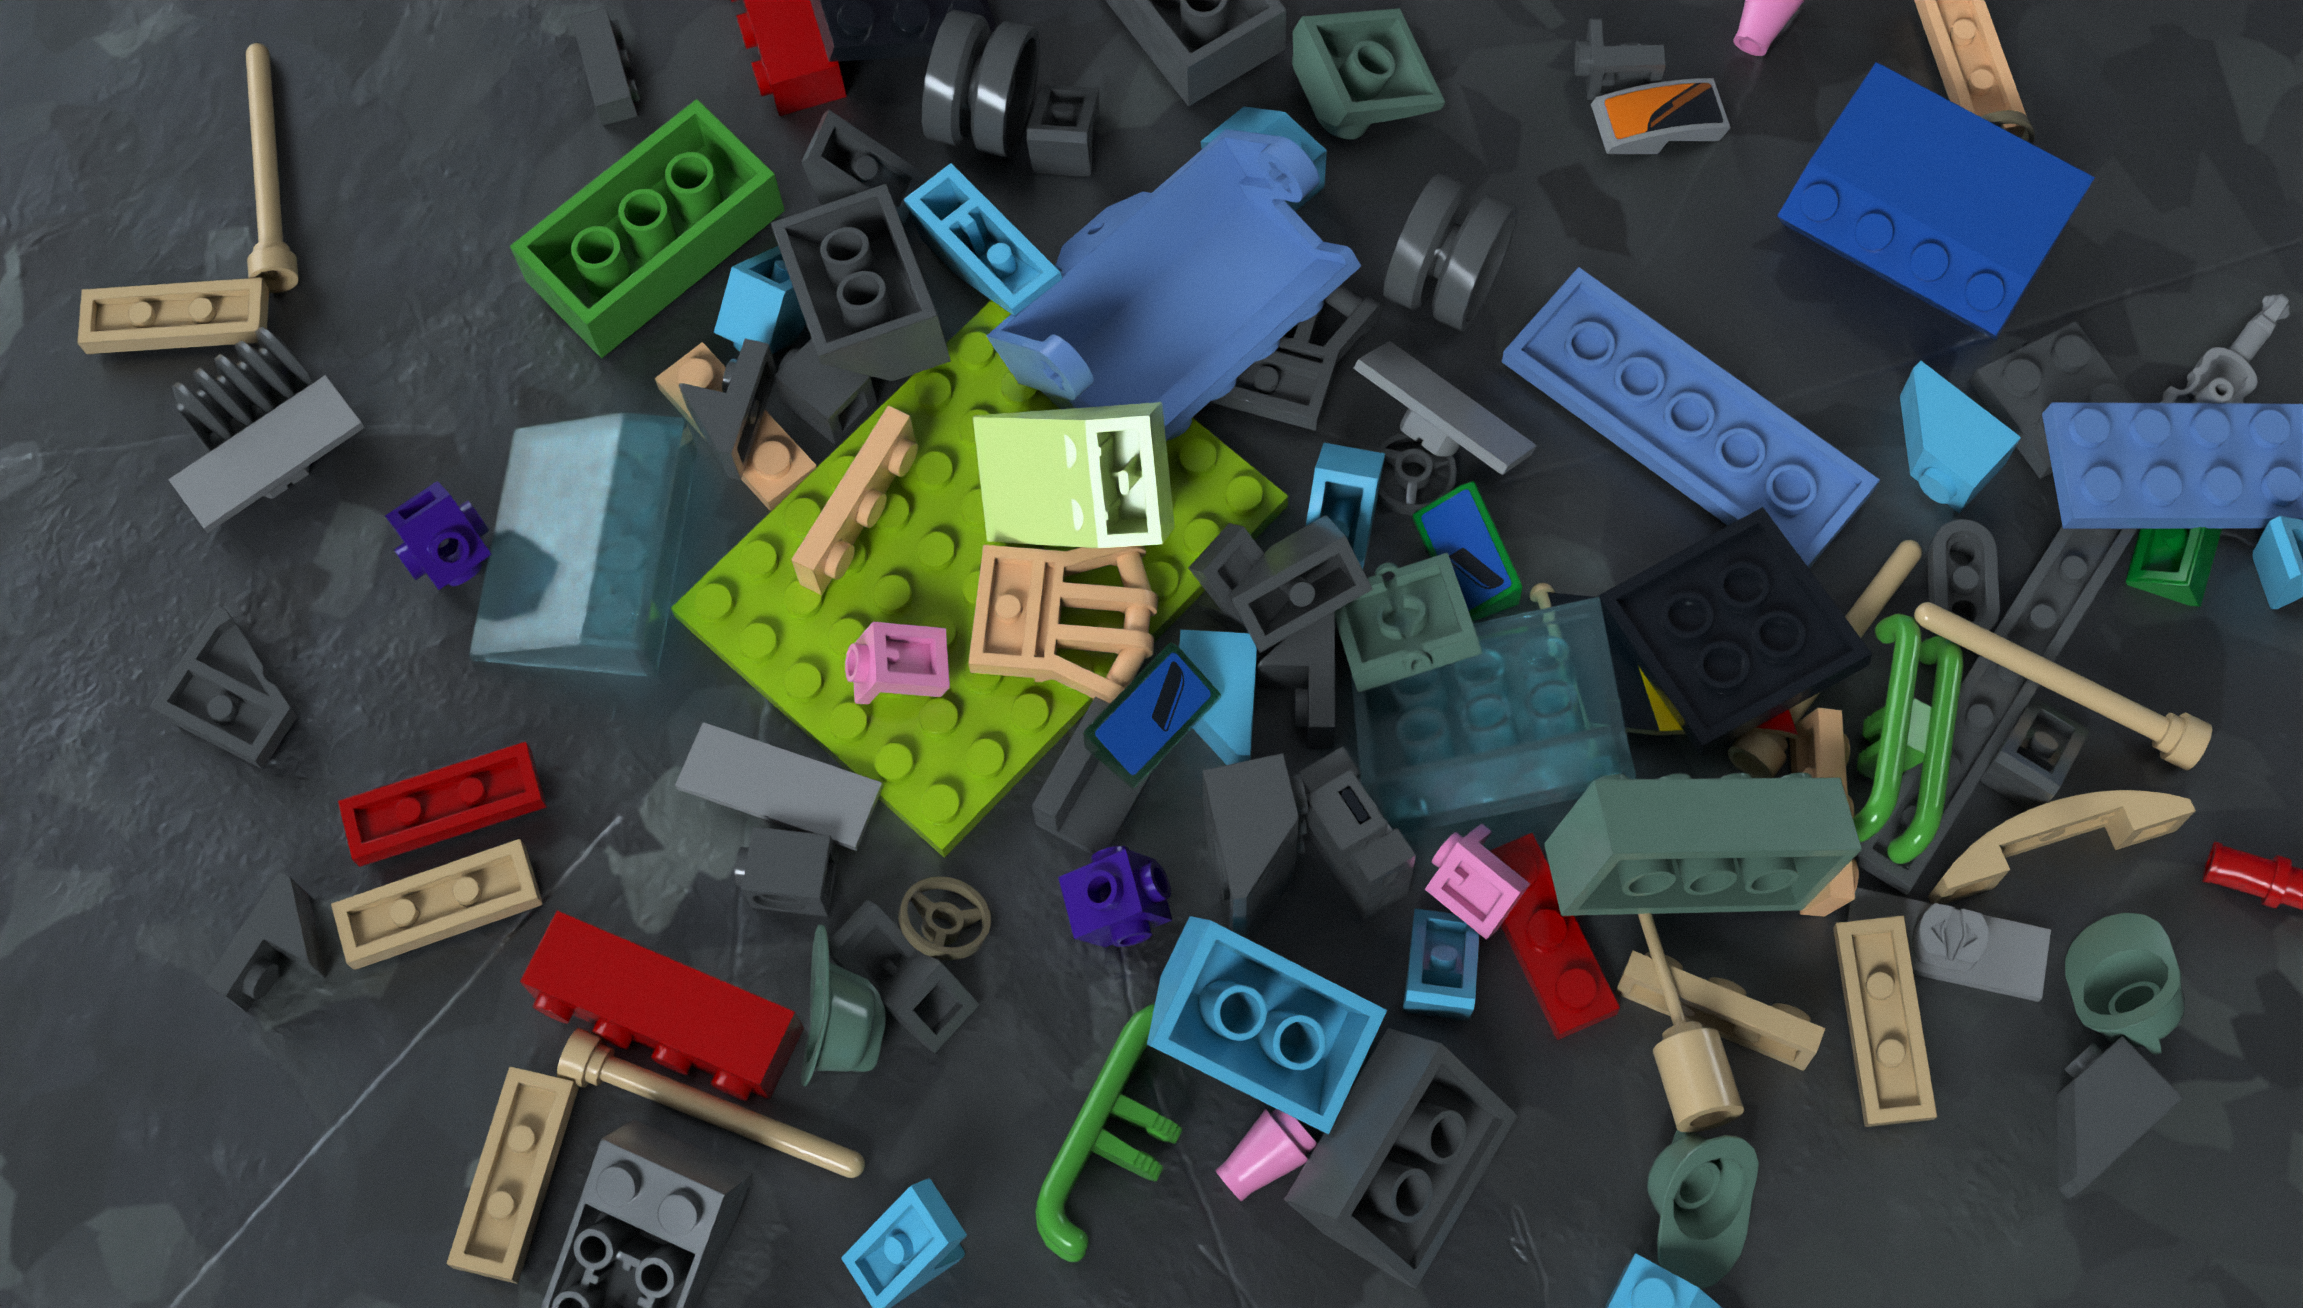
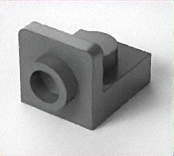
(1618, 66)

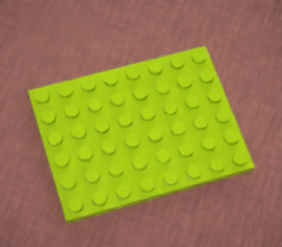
(920, 566)

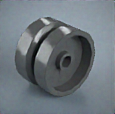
(980, 83)
(1450, 252)

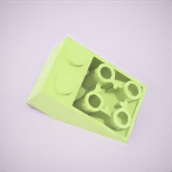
(1076, 476)

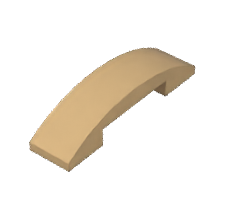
(2125, 814)

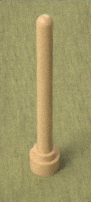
(270, 256)
(2178, 738)
(1764, 753)
(591, 1061)

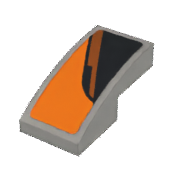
(1659, 112)

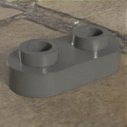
(1969, 586)

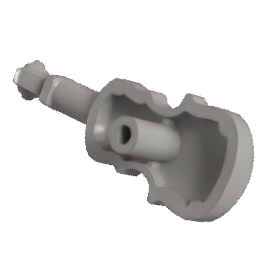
(2225, 373)

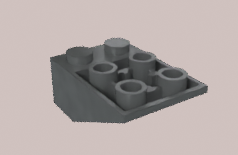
(647, 1224)

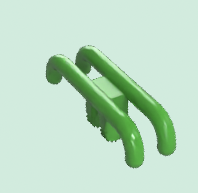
(1909, 734)
(1089, 1136)

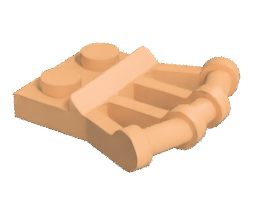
(1021, 615)

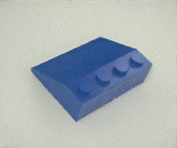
(1935, 200)

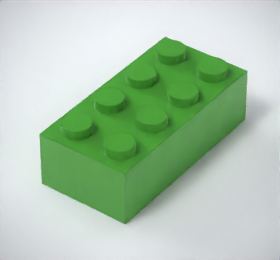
(648, 228)

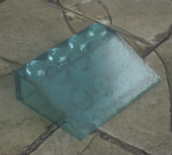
(587, 545)
(1499, 728)

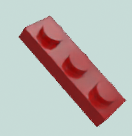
(441, 804)
(1553, 947)

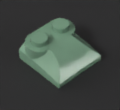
(1362, 70)

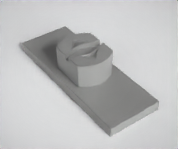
(1442, 412)
(267, 454)
(779, 785)
(1964, 944)

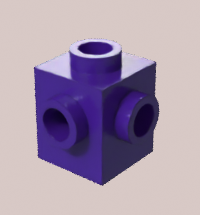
(439, 537)
(1116, 898)

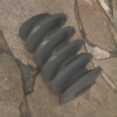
(239, 387)

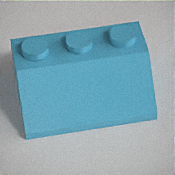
(1261, 1023)

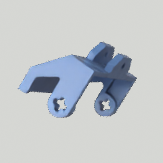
(1180, 285)

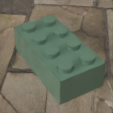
(1700, 844)

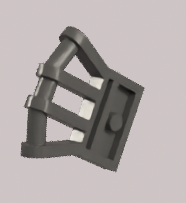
(1298, 374)

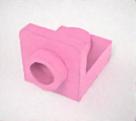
(898, 661)
(1475, 882)

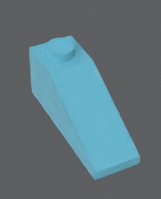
(979, 241)

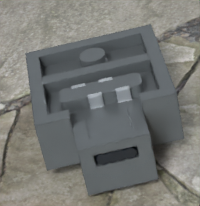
(1354, 836)

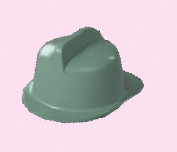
(2126, 980)
(844, 1017)
(1703, 1204)

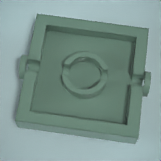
(1407, 623)

